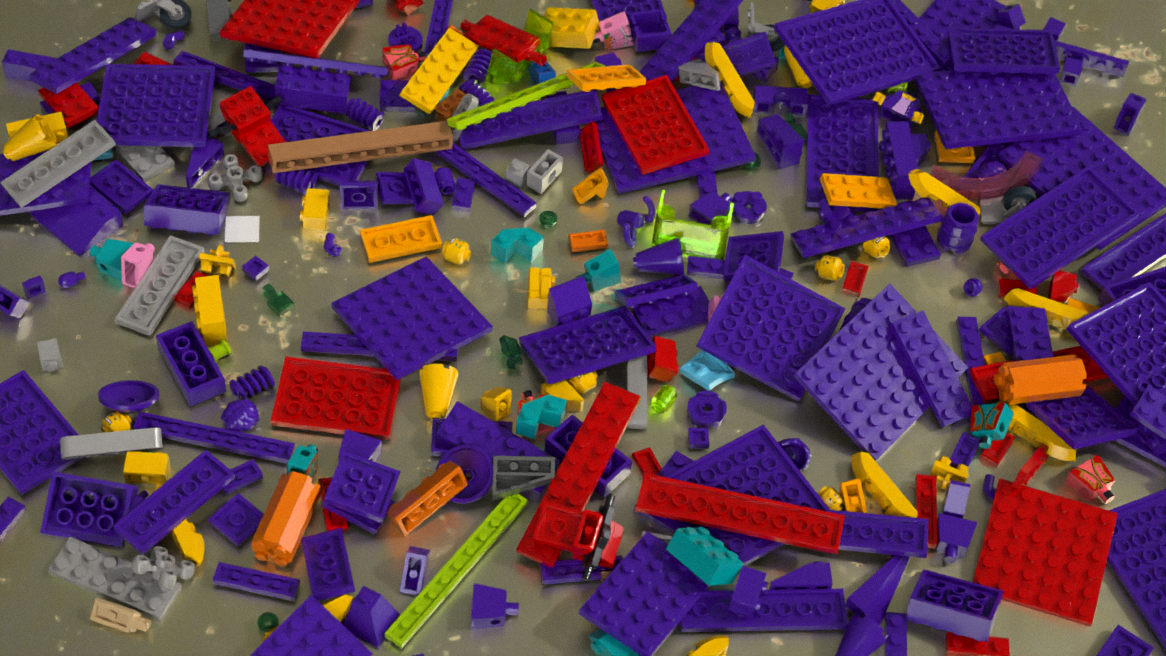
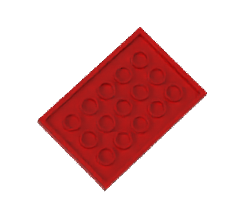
(655, 125)
(335, 398)

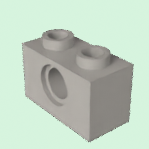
(544, 171)

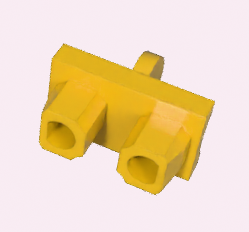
(219, 259)
(946, 473)

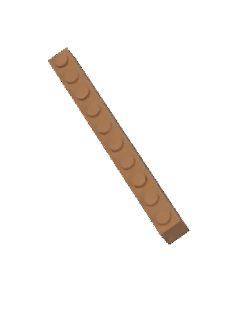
(359, 146)

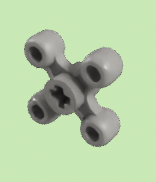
(235, 177)
(163, 567)

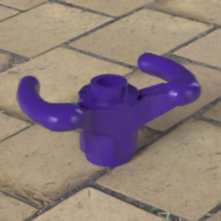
(633, 222)

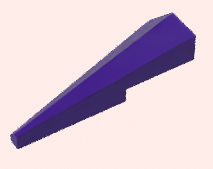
(877, 592)

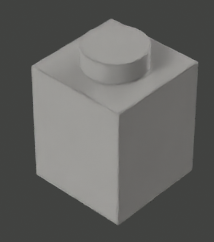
(517, 174)
(49, 355)

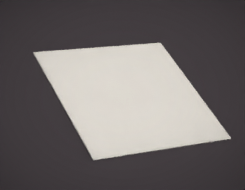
(241, 229)

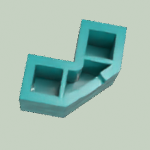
(517, 240)
(544, 410)
(608, 646)

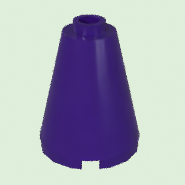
(662, 258)
(861, 637)

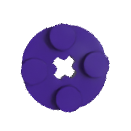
(752, 199)
(713, 402)

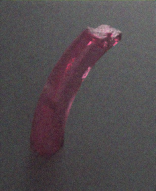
(992, 186)

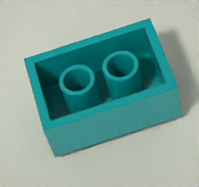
(705, 556)

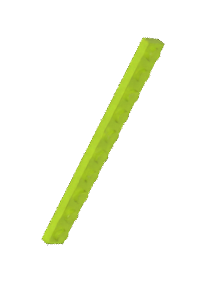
(513, 100)
(455, 570)

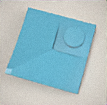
(707, 370)

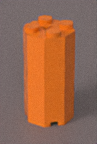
(1040, 379)
(286, 518)

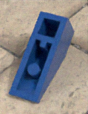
(541, 73)

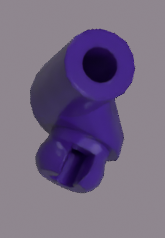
(171, 39)
(329, 245)
(988, 485)

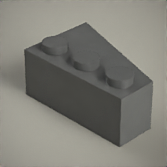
(218, 15)
(520, 474)

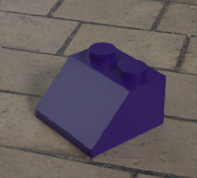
(569, 301)

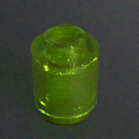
(664, 399)

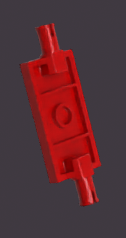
(505, 38)

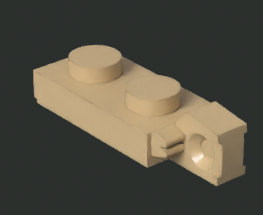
(118, 616)

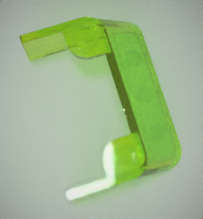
(507, 71)
(695, 238)

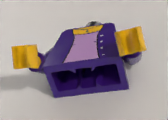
(900, 107)

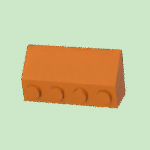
(427, 497)

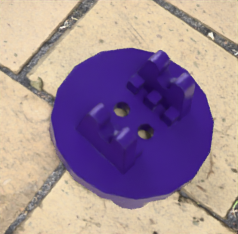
(405, 35)

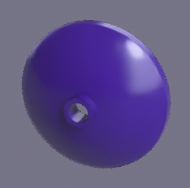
(128, 396)
(474, 463)

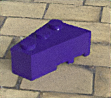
(781, 140)

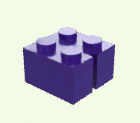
(649, 29)

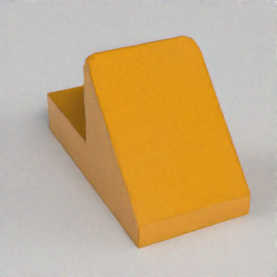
(592, 185)
(853, 496)

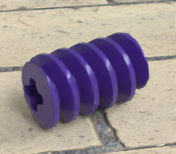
(478, 66)
(474, 88)
(364, 114)
(297, 180)
(251, 382)

